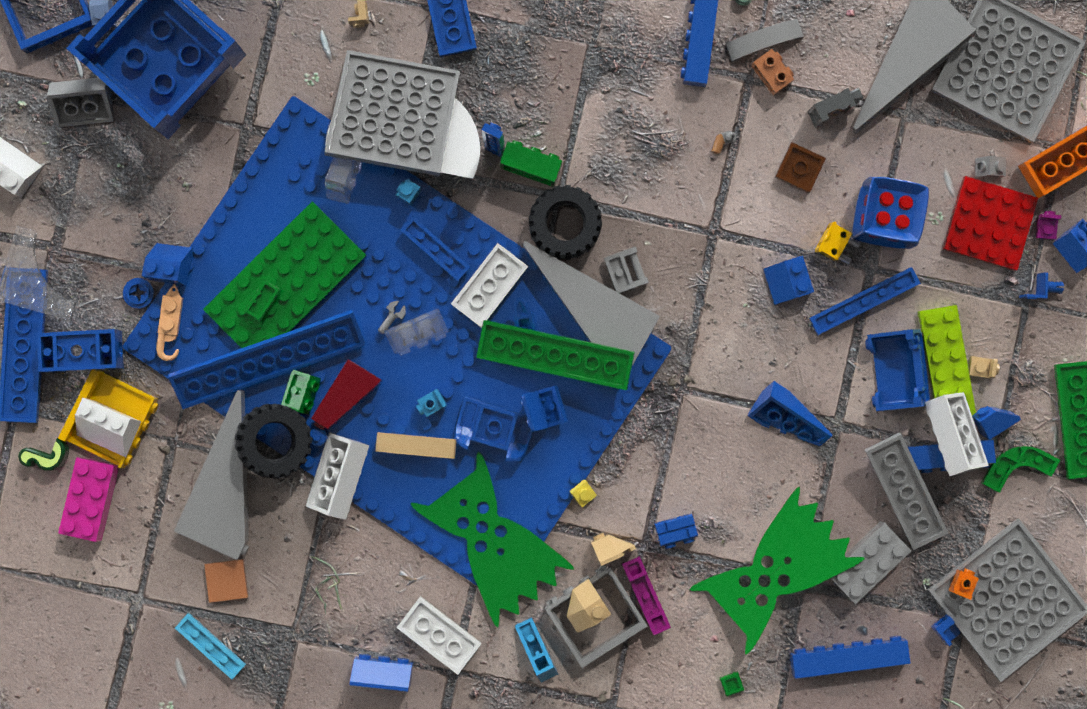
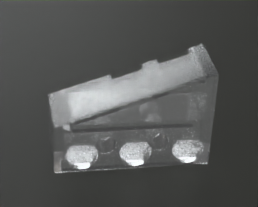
(341, 179)

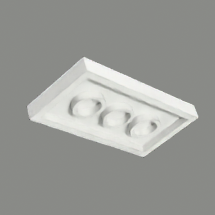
(489, 285)
(439, 635)

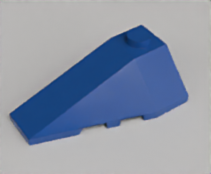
(785, 412)

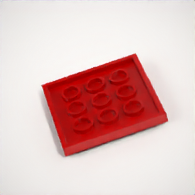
(990, 223)

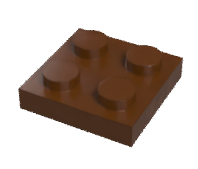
(800, 167)

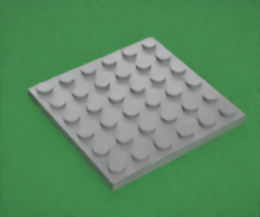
(1009, 67)
(392, 113)
(1016, 604)

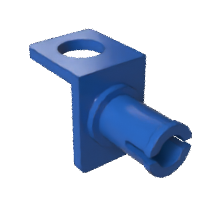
(1044, 287)

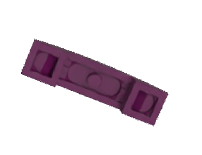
(646, 595)

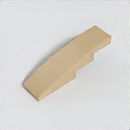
(416, 445)

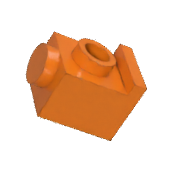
(957, 584)

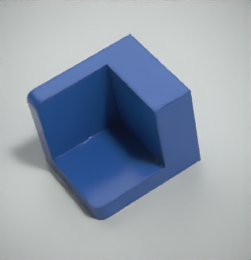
(946, 629)

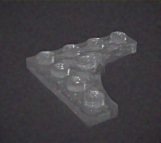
(23, 282)

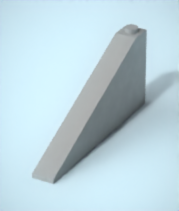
(924, 41)
(598, 310)
(219, 501)

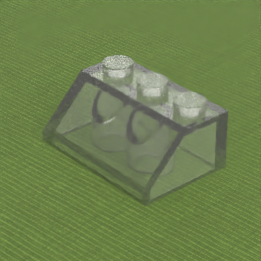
(417, 332)

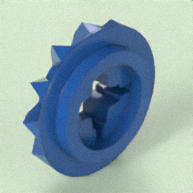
(131, 287)

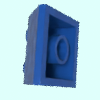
(168, 264)
(788, 280)

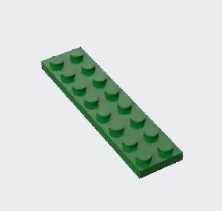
(555, 354)

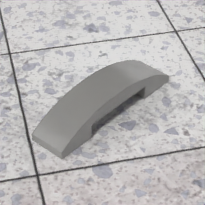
(764, 39)

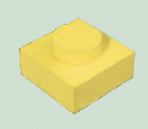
(583, 493)

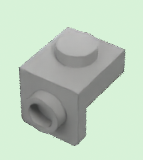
(990, 166)

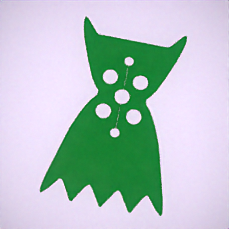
(812, 562)
(497, 576)

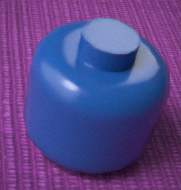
(318, 436)

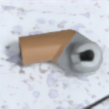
(722, 139)

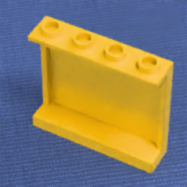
(117, 396)

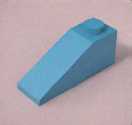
(536, 650)

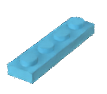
(210, 646)

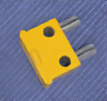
(833, 241)

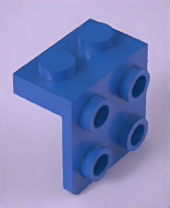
(543, 408)

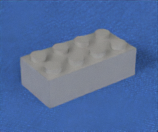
(881, 553)

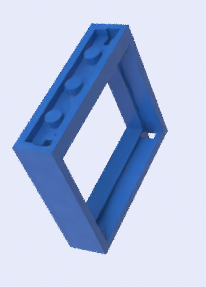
(49, 36)

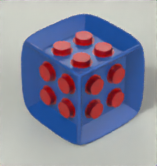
(890, 212)

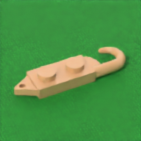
(169, 322)

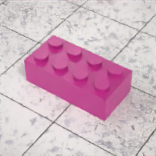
(88, 499)

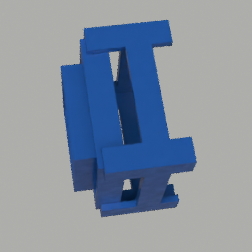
(158, 57)

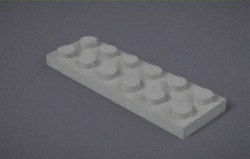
(906, 491)

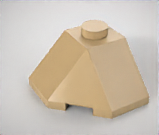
(610, 547)
(586, 607)

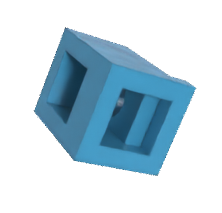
(408, 191)
(436, 397)

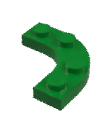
(1014, 458)

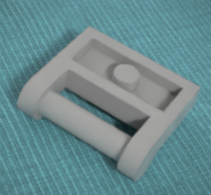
(620, 273)

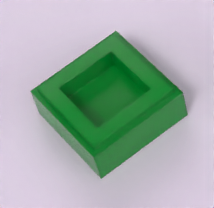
(731, 683)

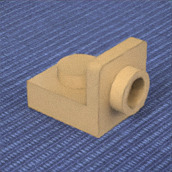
(361, 10)
(983, 367)

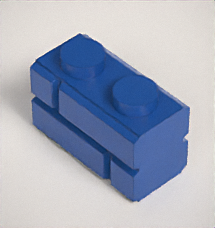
(676, 530)

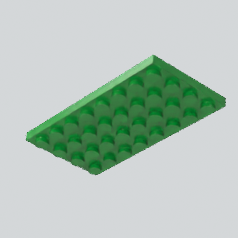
(301, 261)

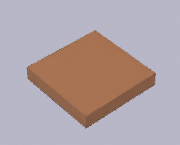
(226, 580)

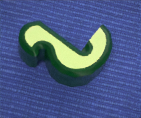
(45, 461)

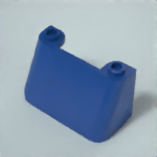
(899, 369)

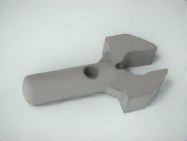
(391, 317)

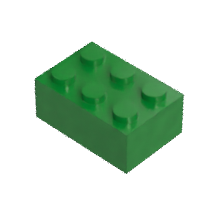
(531, 163)

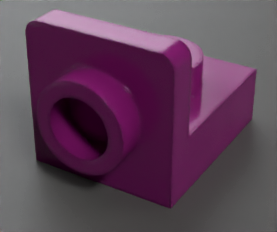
(1047, 225)

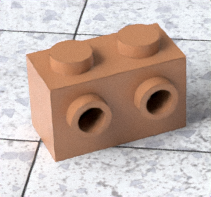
(773, 72)

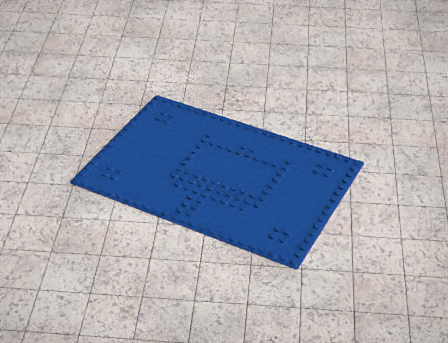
(266, 197)

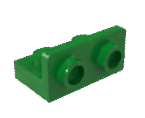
(301, 391)

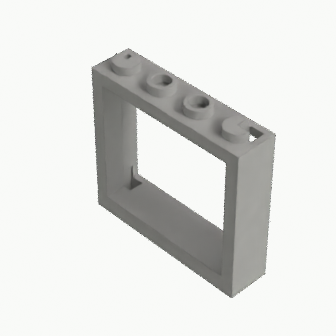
(611, 642)

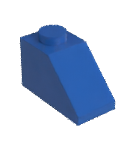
(993, 421)

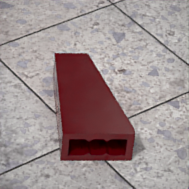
(345, 393)

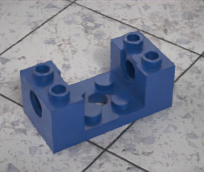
(99, 350)

